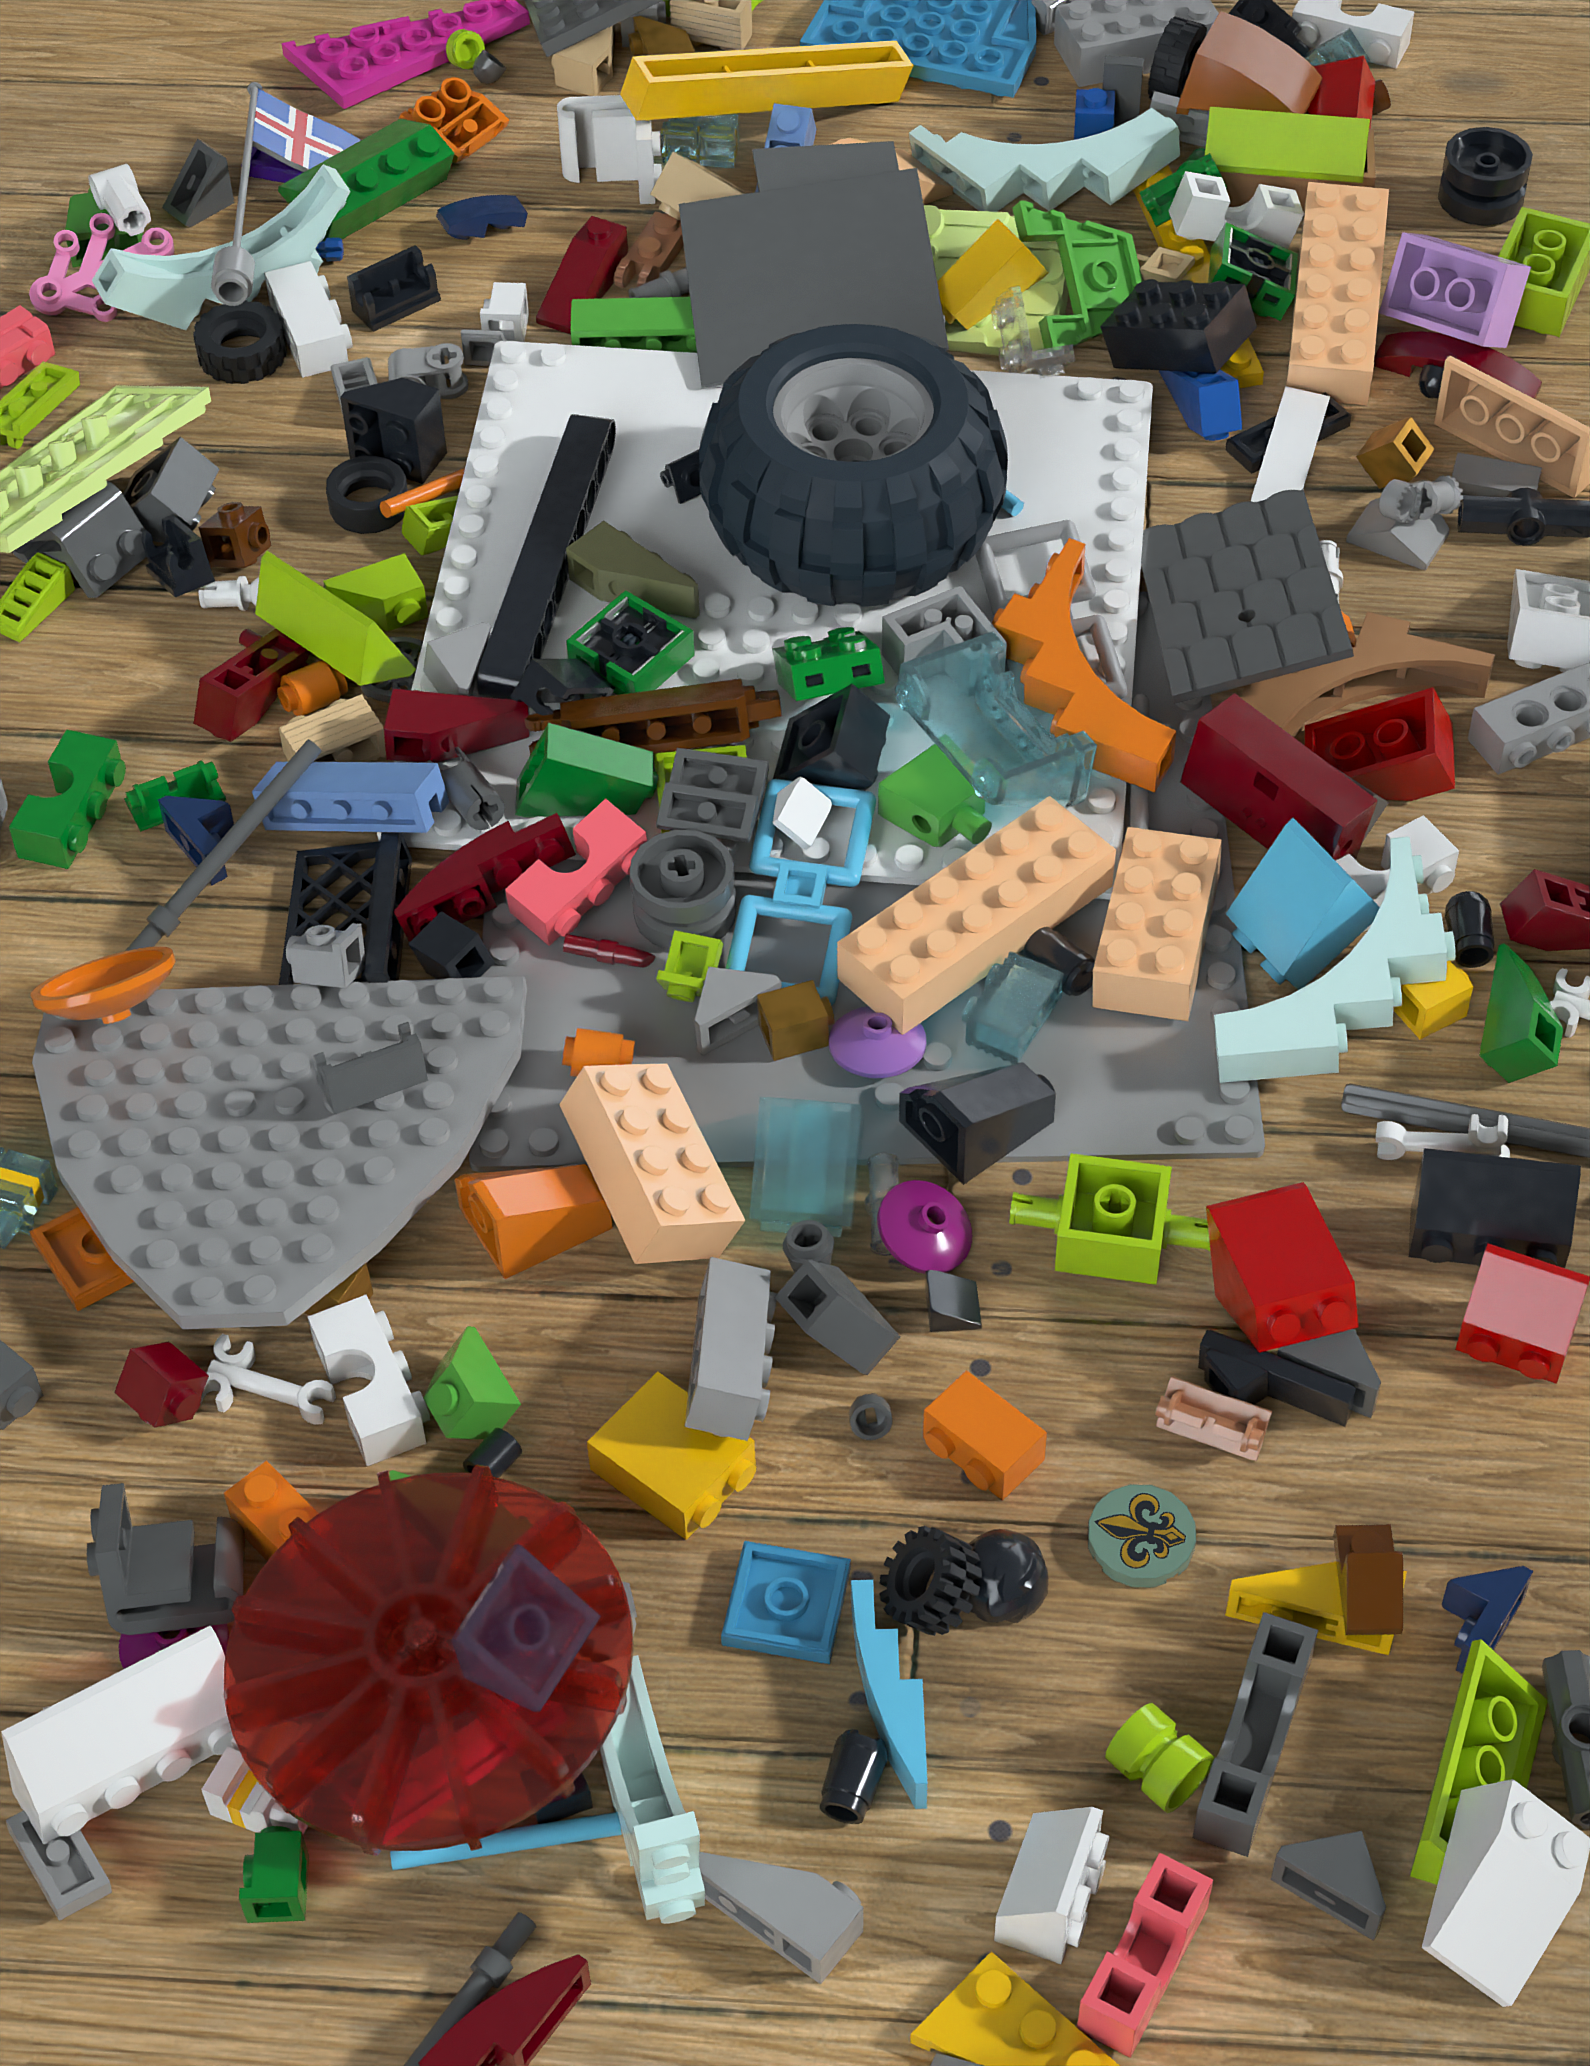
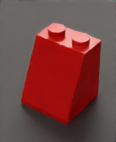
(1279, 1268)

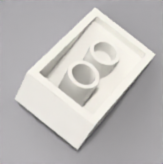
(1549, 621)
(1503, 1887)

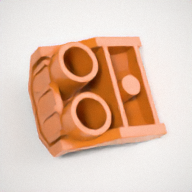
(459, 116)

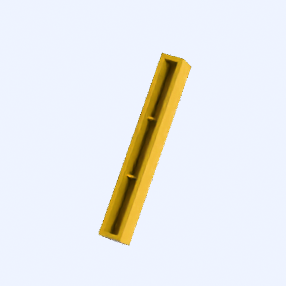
(758, 78)

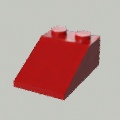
(1392, 747)

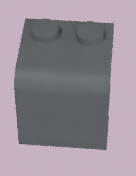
(95, 540)
(155, 1573)

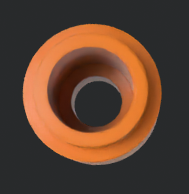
(311, 688)
(596, 1049)

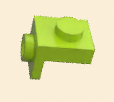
(688, 965)

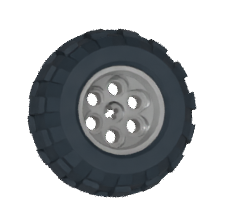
(853, 464)

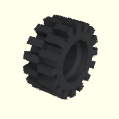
(949, 1590)

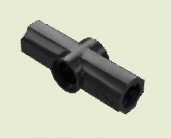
(1524, 516)

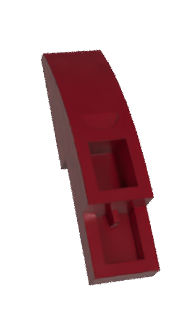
(489, 863)

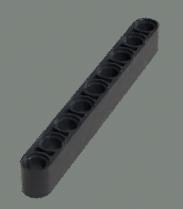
(542, 565)

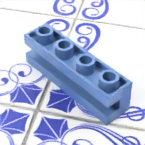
(358, 797)

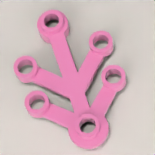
(67, 287)

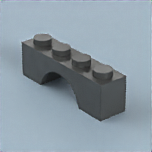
(1255, 1735)

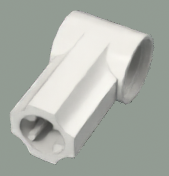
(119, 195)

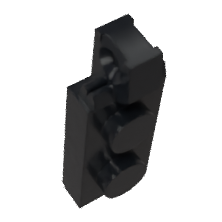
(1273, 20)

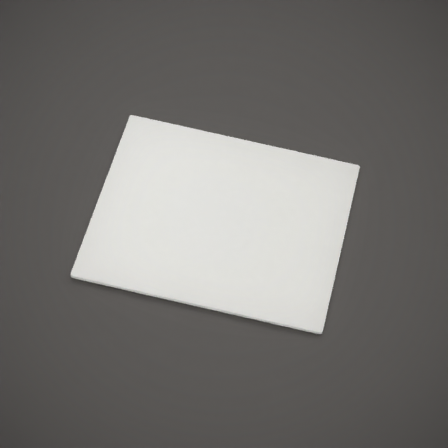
(1071, 456)

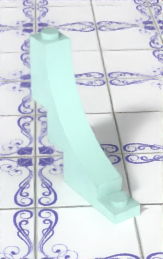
(996, 173)

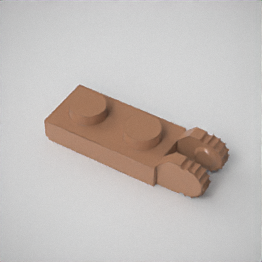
(651, 251)

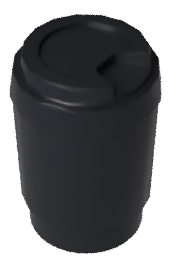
(1471, 921)
(1062, 955)
(853, 1776)

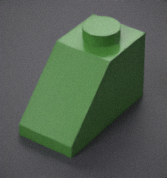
(470, 1390)

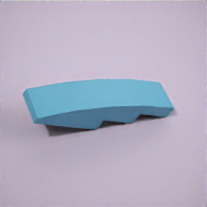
(892, 1701)

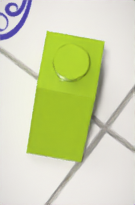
(384, 592)

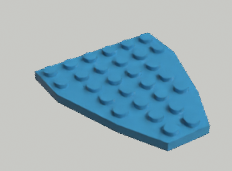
(947, 41)

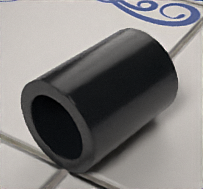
(496, 1451)

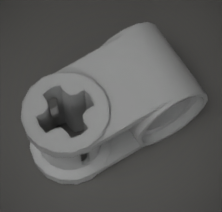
(428, 367)

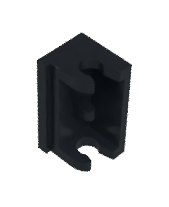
(393, 288)
(181, 561)
(558, 682)

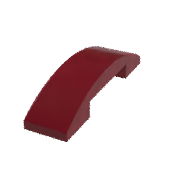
(1406, 350)

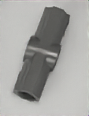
(1569, 1703)

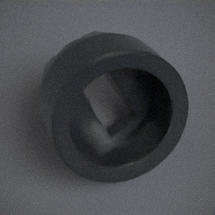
(1430, 381)

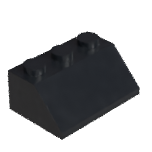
(1492, 1200)

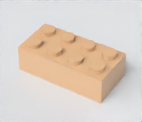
(1156, 924)
(651, 1163)

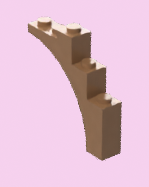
(1383, 664)

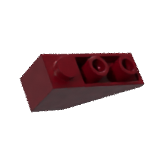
(432, 724)

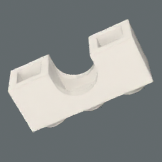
(1381, 34)
(1203, 209)
(1437, 855)
(385, 1413)

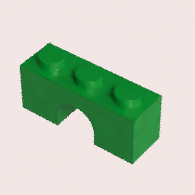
(58, 827)

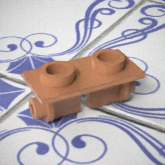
(1213, 1418)

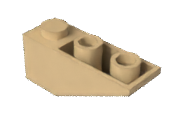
(587, 64)

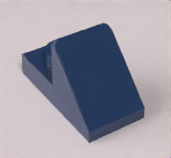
(197, 826)
(1486, 1604)

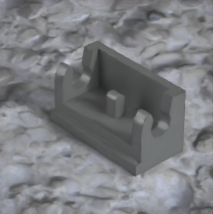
(372, 1073)

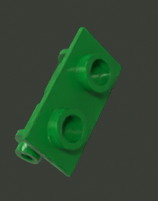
(1160, 195)
(190, 782)

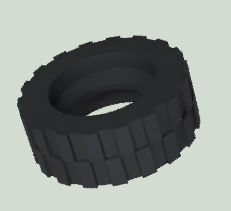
(1175, 56)
(241, 363)

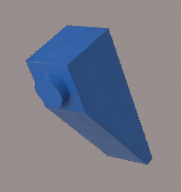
(1206, 401)

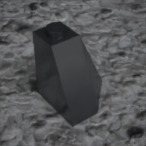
(978, 1116)

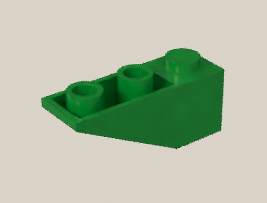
(1520, 1023)

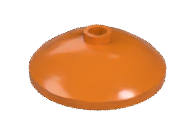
(105, 985)

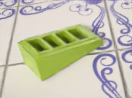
(429, 524)
(40, 574)

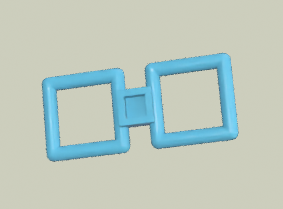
(803, 884)

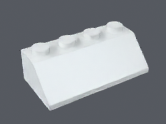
(120, 1736)

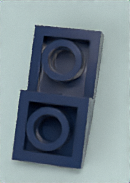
(473, 215)

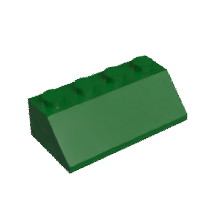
(381, 173)

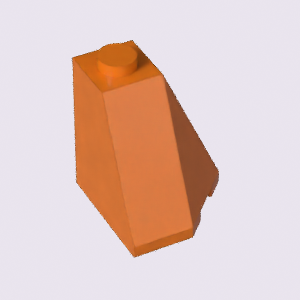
(532, 1212)

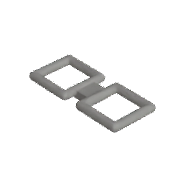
(1094, 625)

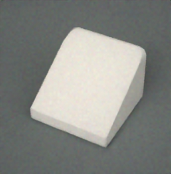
(801, 811)

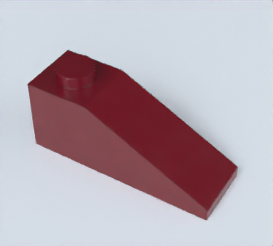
(584, 271)
(246, 685)
(1548, 913)

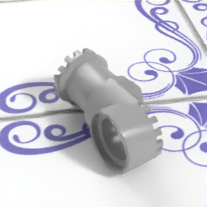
(1420, 499)

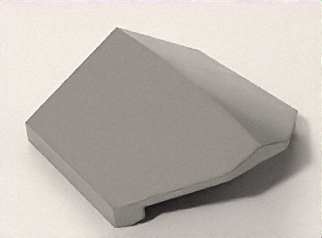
(1409, 542)

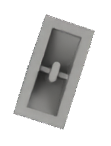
(455, 659)
(729, 1005)

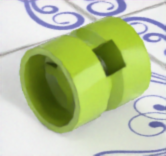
(1152, 1751)

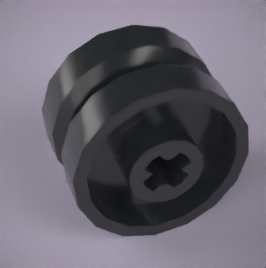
(1484, 176)

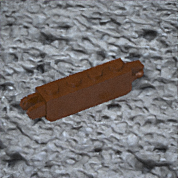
(669, 716)

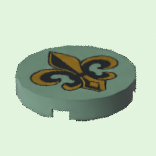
(1141, 1535)

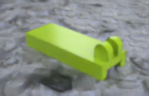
(34, 400)

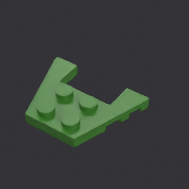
(1097, 268)

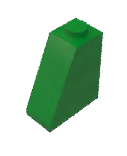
(578, 771)

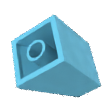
(1299, 908)

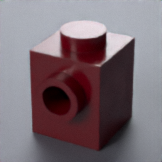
(161, 1384)

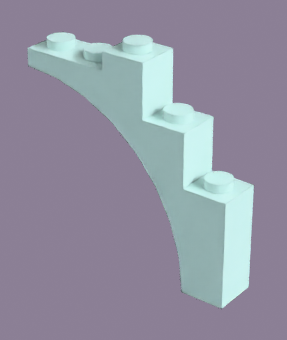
(176, 285)
(1309, 1026)
(656, 1829)

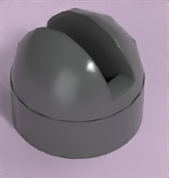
(488, 68)
(858, 1417)

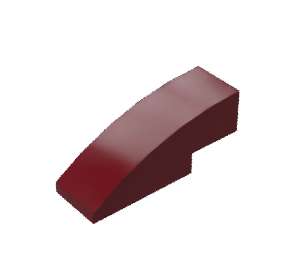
(515, 2020)

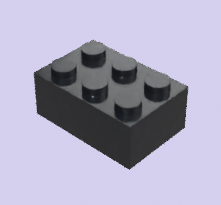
(1179, 326)

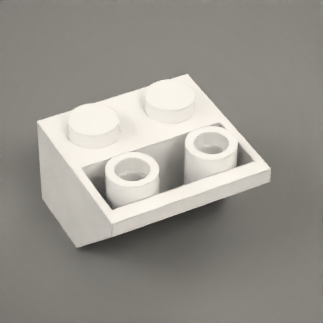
(1053, 1883)

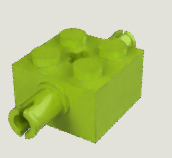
(1111, 1219)

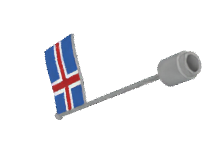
(290, 138)

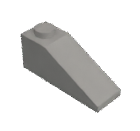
(786, 1909)

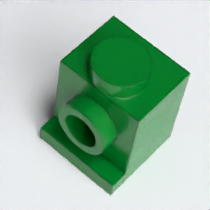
(275, 1877)

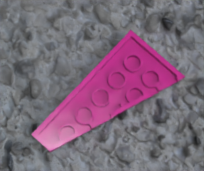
(396, 49)

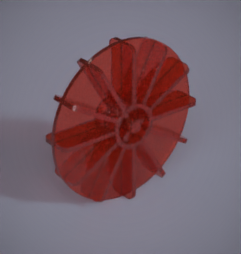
(352, 1677)

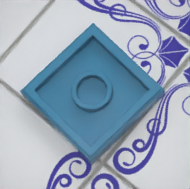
(786, 1602)

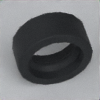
(359, 474)

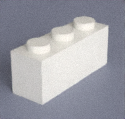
(308, 318)

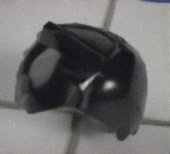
(1012, 1577)

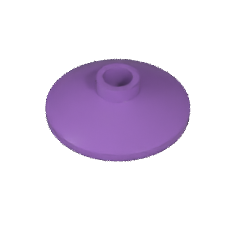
(872, 1047)

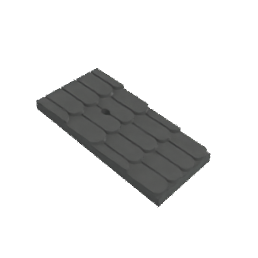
(1242, 596)

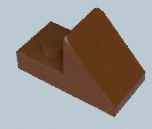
(1369, 1579)

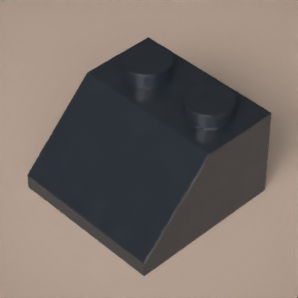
(835, 742)

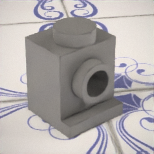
(327, 956)

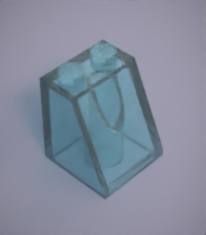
(806, 1164)

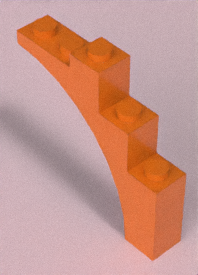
(1065, 685)

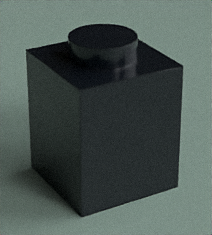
(451, 949)

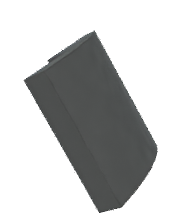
(713, 794)

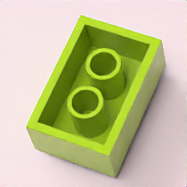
(1559, 265)

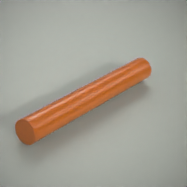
(422, 493)

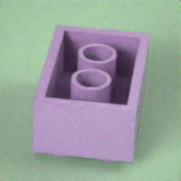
(1454, 290)

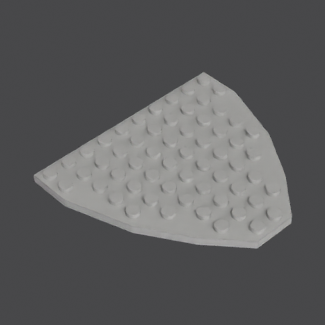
(217, 1155)

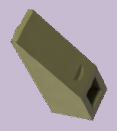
(610, 562)

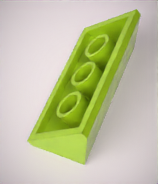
(1287, 144)
(326, 625)
(1486, 1742)

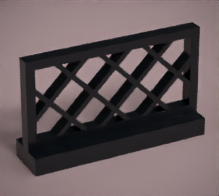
(389, 887)

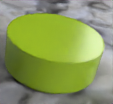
(463, 48)

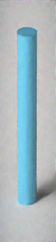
(516, 1840)

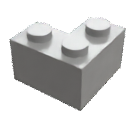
(933, 626)

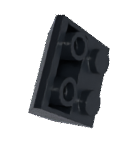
(396, 423)

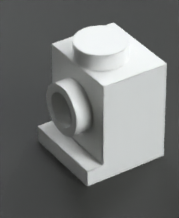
(506, 311)

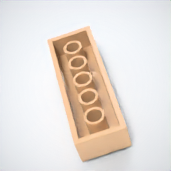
(1338, 291)
(974, 914)

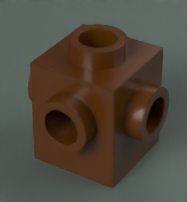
(235, 536)

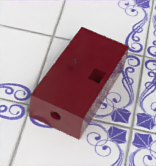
(1268, 777)

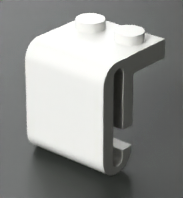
(607, 137)

